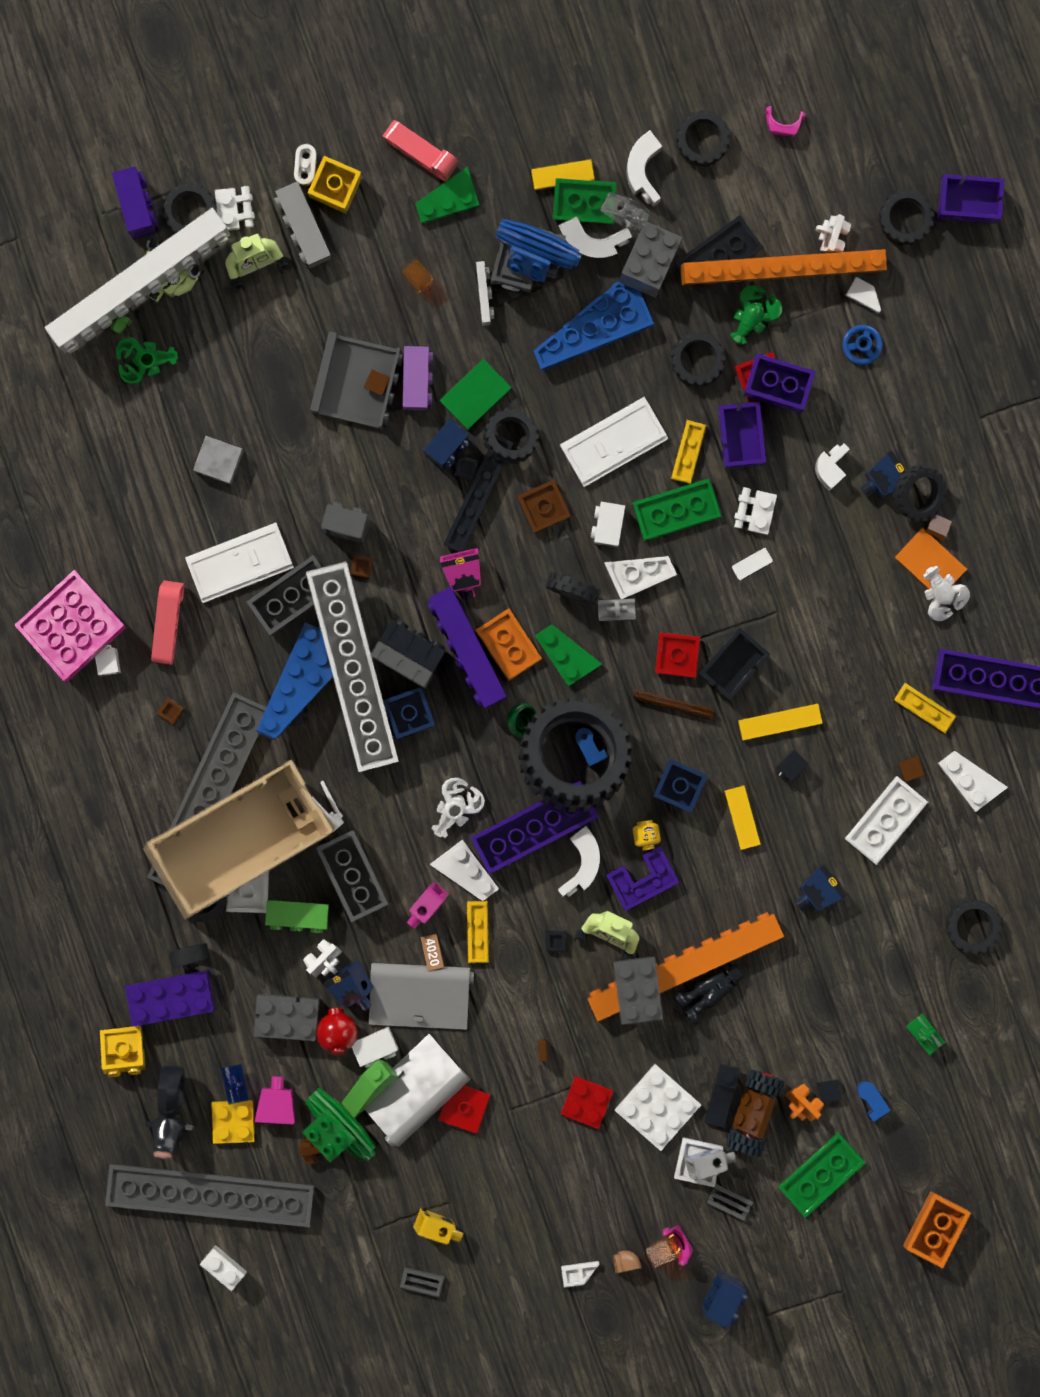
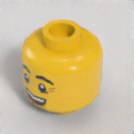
(646, 834)

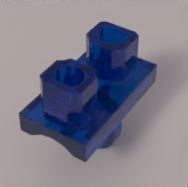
(235, 1084)

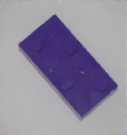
(170, 998)

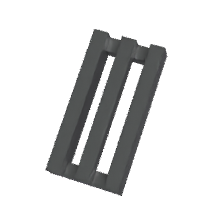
(745, 1209)
(421, 1281)

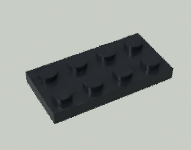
(728, 243)

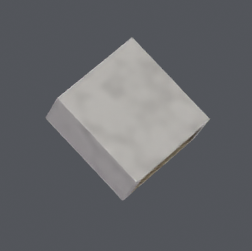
(218, 460)

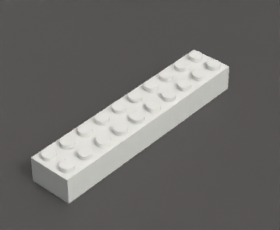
(138, 281)
(352, 666)

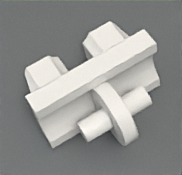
(830, 232)
(325, 962)

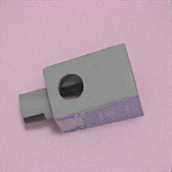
(701, 1164)

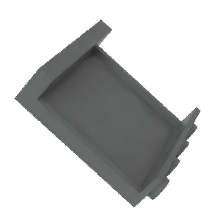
(342, 378)

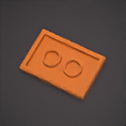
(927, 552)
(508, 644)

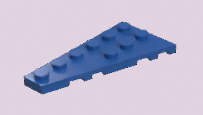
(604, 321)
(300, 682)

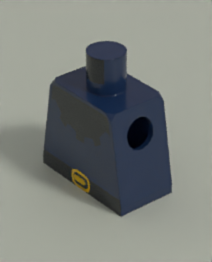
(883, 476)
(819, 890)
(351, 986)

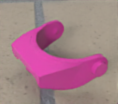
(780, 129)
(686, 1253)

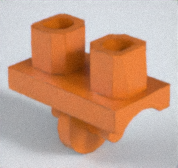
(801, 1106)

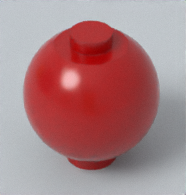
(336, 1032)

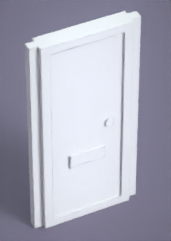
(614, 441)
(239, 562)

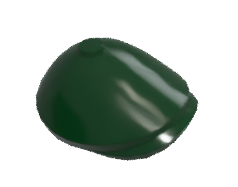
(519, 718)

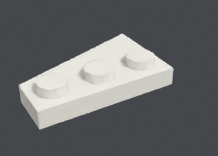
(637, 575)
(970, 780)
(465, 870)

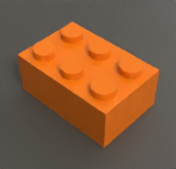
(936, 1229)

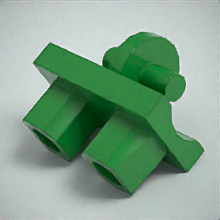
(925, 1034)

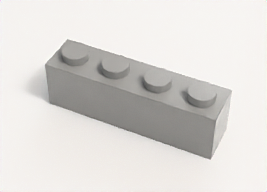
(303, 224)

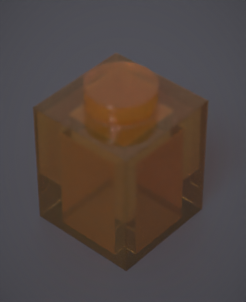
(417, 276)
(663, 1251)

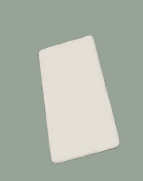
(752, 563)

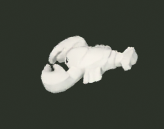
(944, 593)
(456, 806)

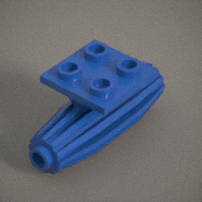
(535, 249)

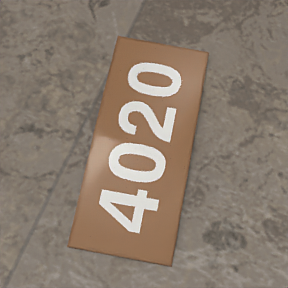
(432, 952)

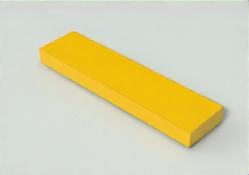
(780, 722)

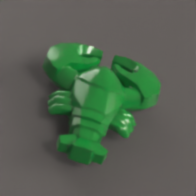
(754, 313)
(143, 358)

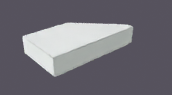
(864, 294)
(578, 1273)

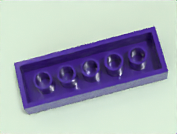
(467, 647)
(987, 678)
(527, 832)

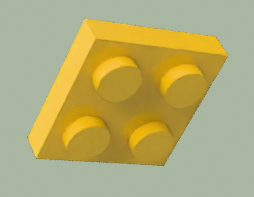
(233, 1122)

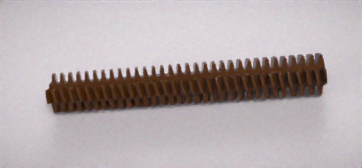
(669, 702)

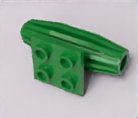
(336, 1129)

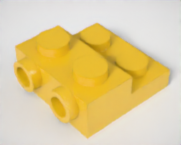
(122, 1051)

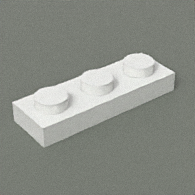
(484, 293)

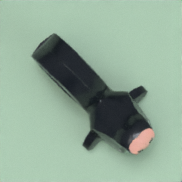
(169, 1127)

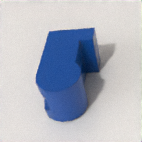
(585, 741)
(870, 1094)

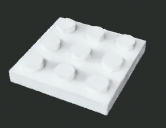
(657, 1107)

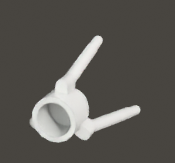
(333, 819)

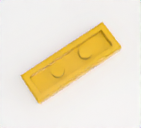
(546, 176)
(688, 452)
(924, 708)
(742, 817)
(477, 931)

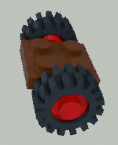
(754, 1113)

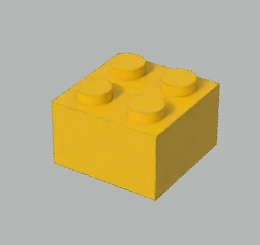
(335, 184)

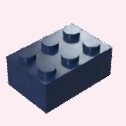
(724, 1299)

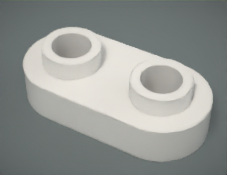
(305, 165)

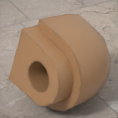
(626, 1261)

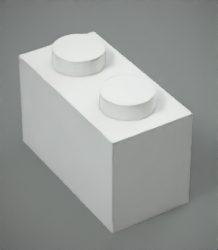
(608, 524)
(375, 1047)
(223, 1268)

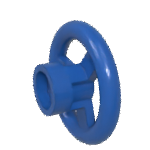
(865, 337)

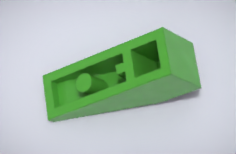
(369, 1087)

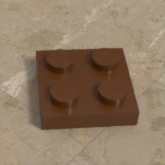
(543, 506)

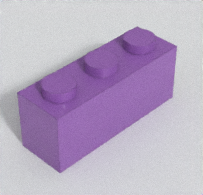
(417, 378)

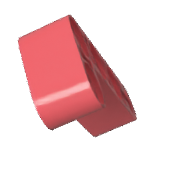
(438, 163)
(166, 621)

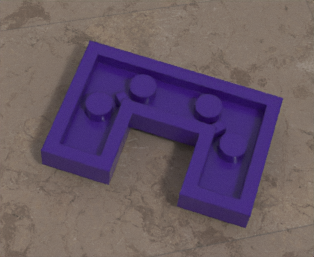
(660, 879)

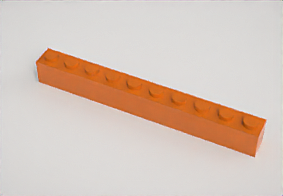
(783, 267)
(698, 960)

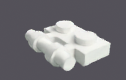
(227, 207)
(761, 513)

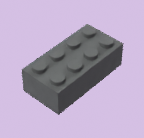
(285, 598)
(352, 875)

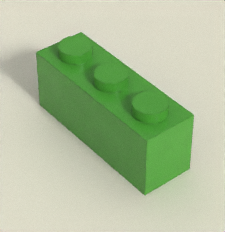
(297, 915)

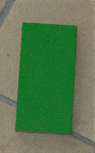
(676, 509)
(821, 1174)

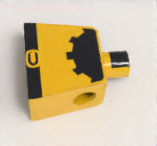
(429, 1224)

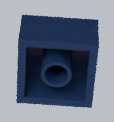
(447, 444)
(409, 713)
(680, 785)

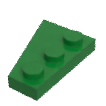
(449, 198)
(566, 655)

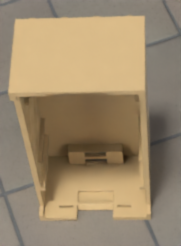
(237, 840)

